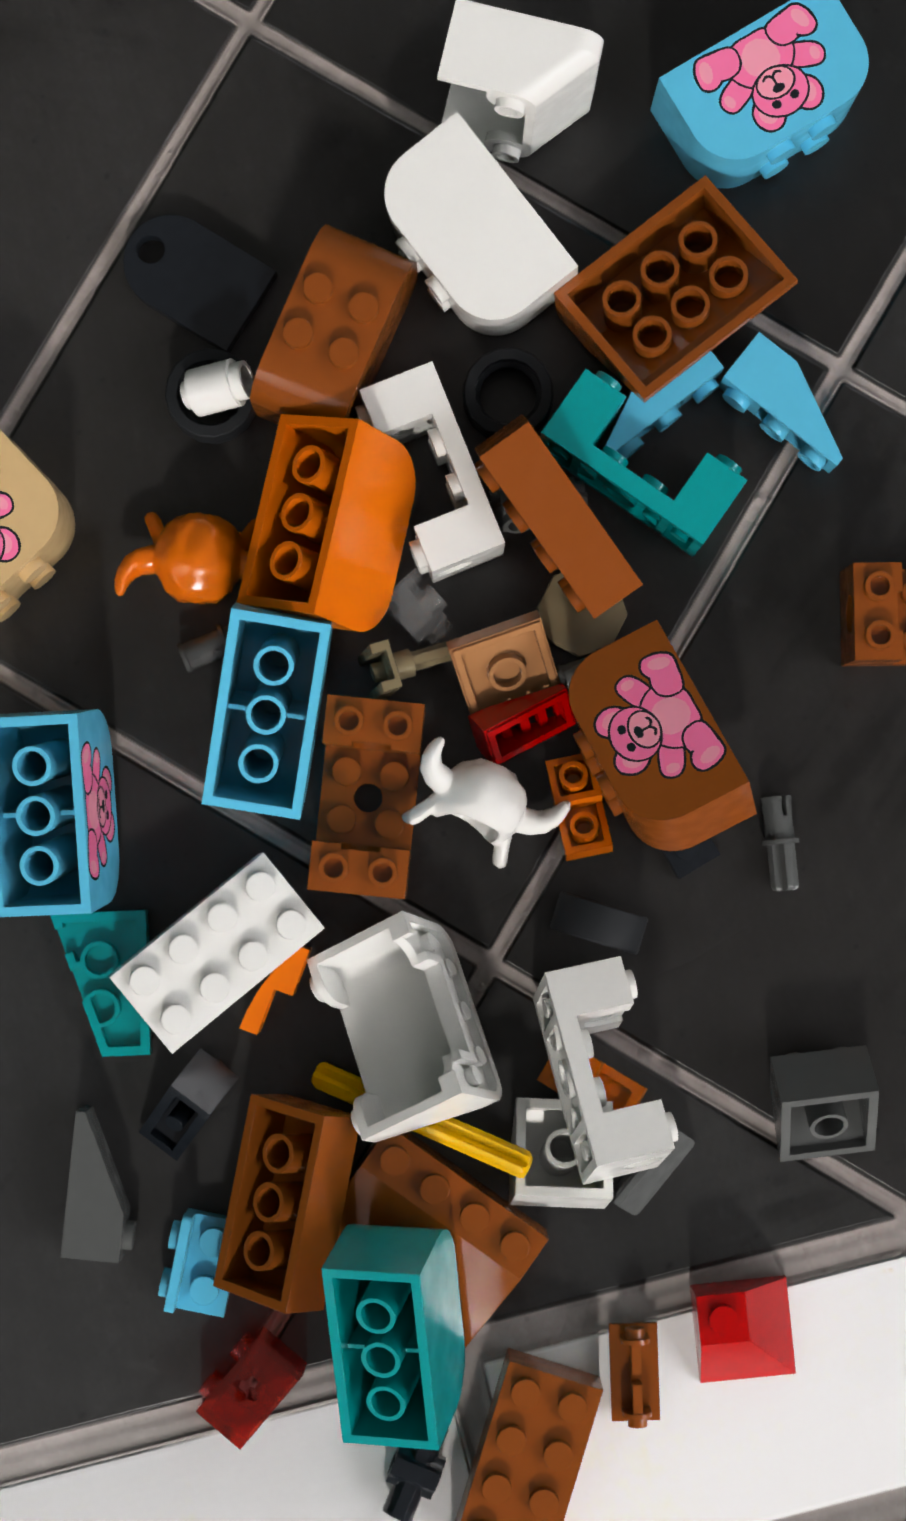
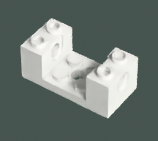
(417, 406)
(569, 1009)

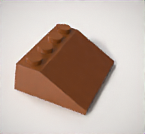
(672, 290)
(416, 1186)

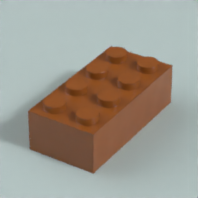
(558, 516)
(286, 1202)
(531, 1441)

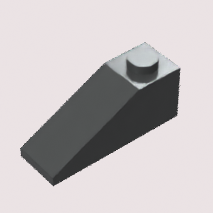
(96, 1201)

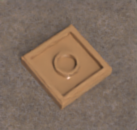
(503, 661)

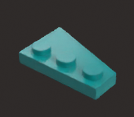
(94, 949)

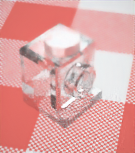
(419, 610)

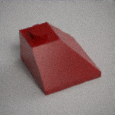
(742, 1329)

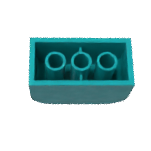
(395, 1334)

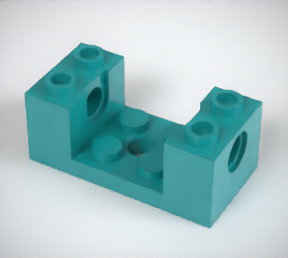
(573, 442)

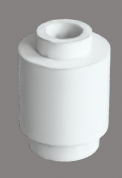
(217, 387)

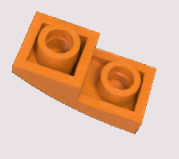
(585, 827)

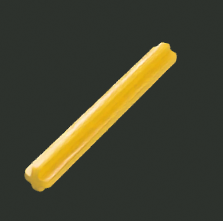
(449, 1132)

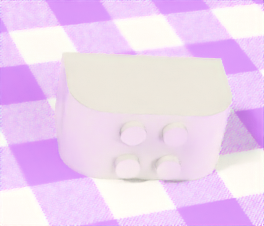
(473, 232)

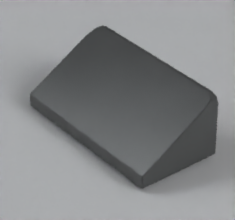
(637, 1189)

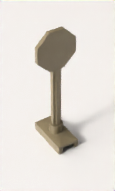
(562, 624)

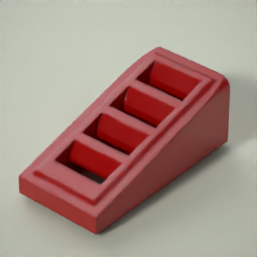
(493, 724)

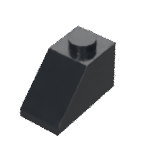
(188, 1104)

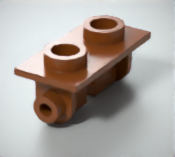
(634, 1373)

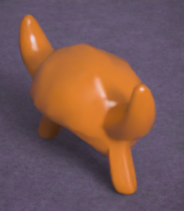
(193, 556)

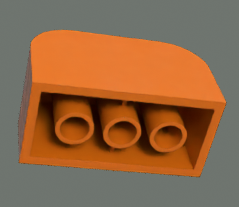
(330, 522)

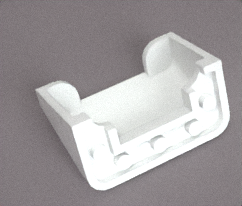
(407, 1026)

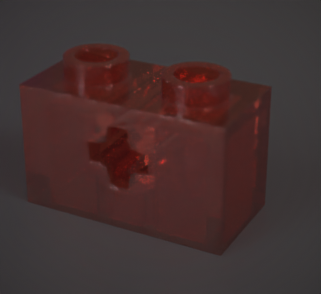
(241, 1413)

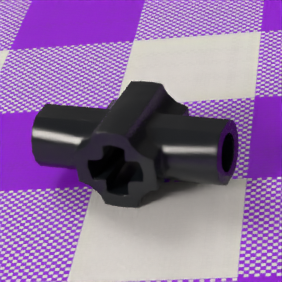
(412, 1476)

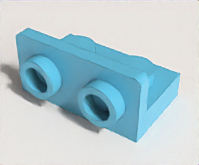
(194, 1266)

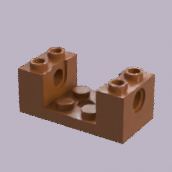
(873, 614)
(367, 745)

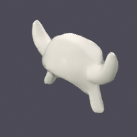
(484, 797)

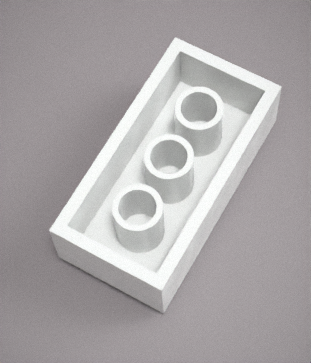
(216, 952)

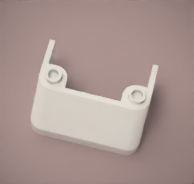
(517, 76)

